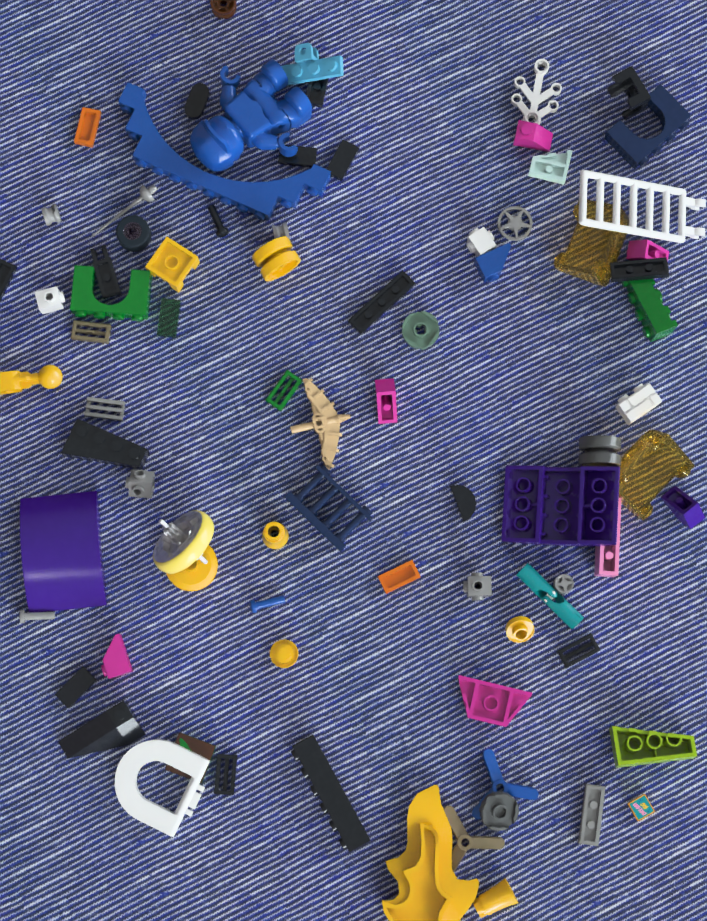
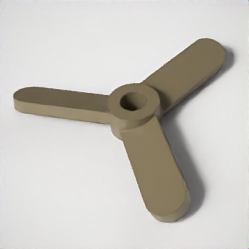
(475, 842)

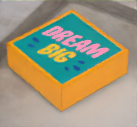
(640, 807)

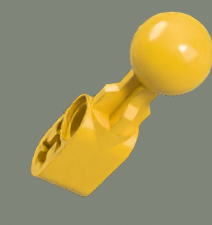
(14, 381)

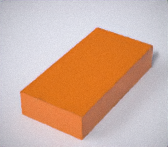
(87, 127)
(399, 576)

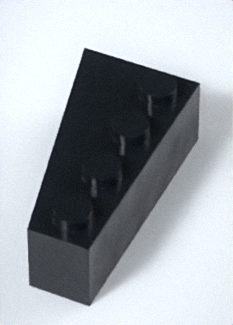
(98, 445)

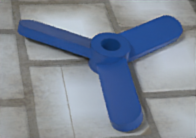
(496, 778)

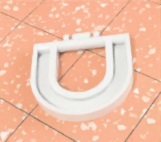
(146, 810)

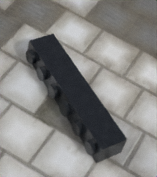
(331, 793)

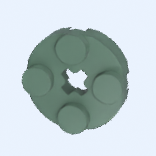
(420, 319)

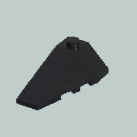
(107, 731)

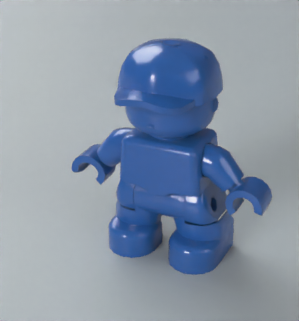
(250, 118)

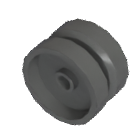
(599, 451)

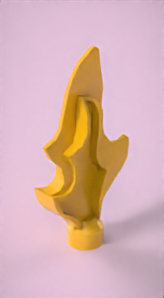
(425, 868)

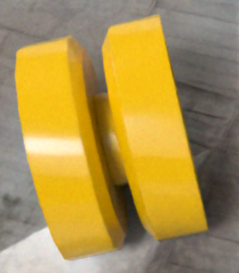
(276, 258)

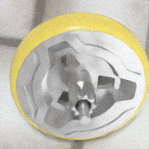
(183, 541)

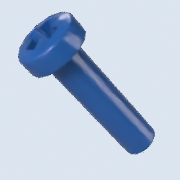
(266, 603)

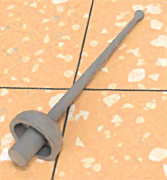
(145, 194)

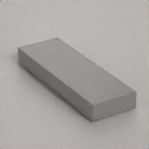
(591, 815)

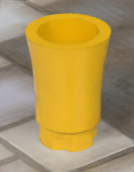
(278, 541)
(495, 899)

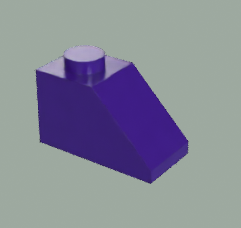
(683, 507)

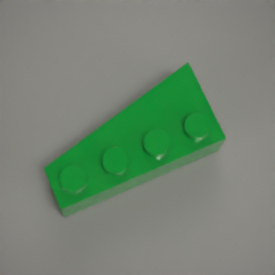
(650, 309)

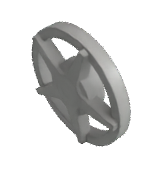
(515, 223)

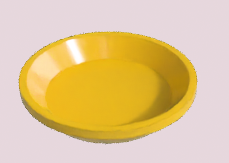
(197, 574)

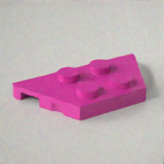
(491, 701)

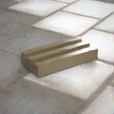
(91, 332)

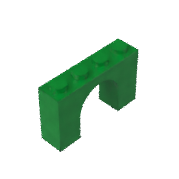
(133, 306)

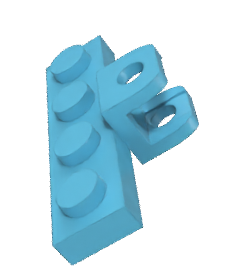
(310, 67)

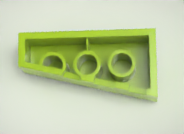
(644, 747)

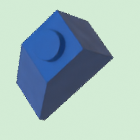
(492, 263)

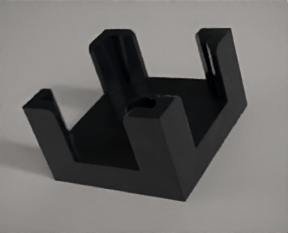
(635, 90)

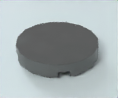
(499, 810)

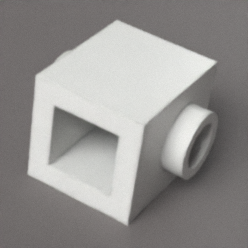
(480, 241)
(50, 300)

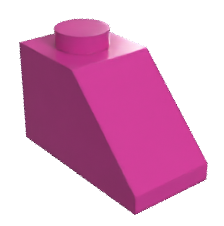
(532, 136)
(645, 250)
(386, 401)
(116, 659)

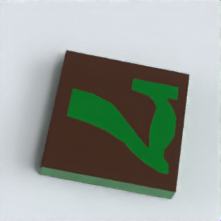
(195, 745)

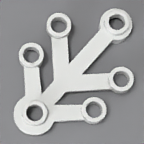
(535, 97)

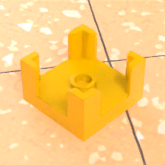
(172, 263)

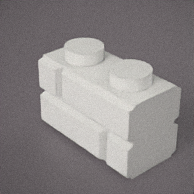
(638, 403)

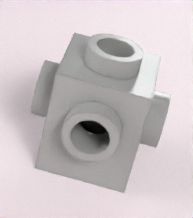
(141, 483)
(484, 583)

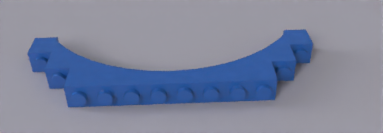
(254, 197)

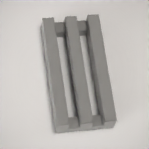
(105, 401)

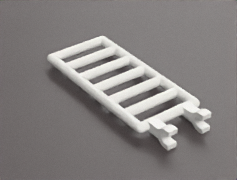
(617, 181)

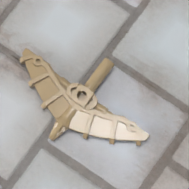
(324, 422)

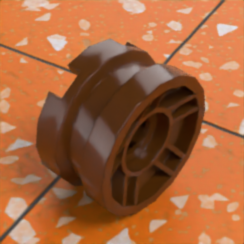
(223, 12)

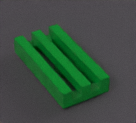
(275, 403)

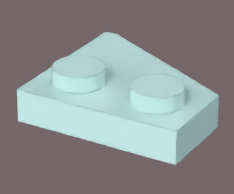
(551, 167)

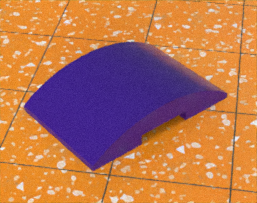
(561, 505)
(62, 552)

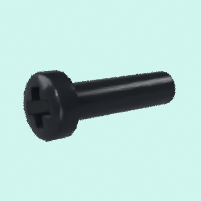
(221, 231)

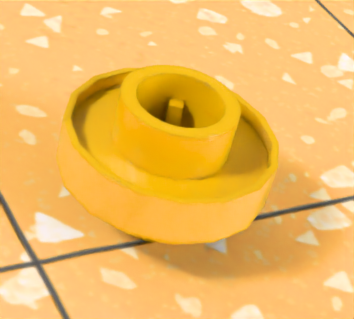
(519, 629)
(284, 653)

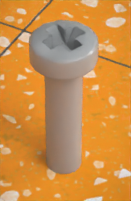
(35, 616)

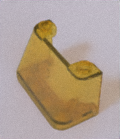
(592, 248)
(648, 469)

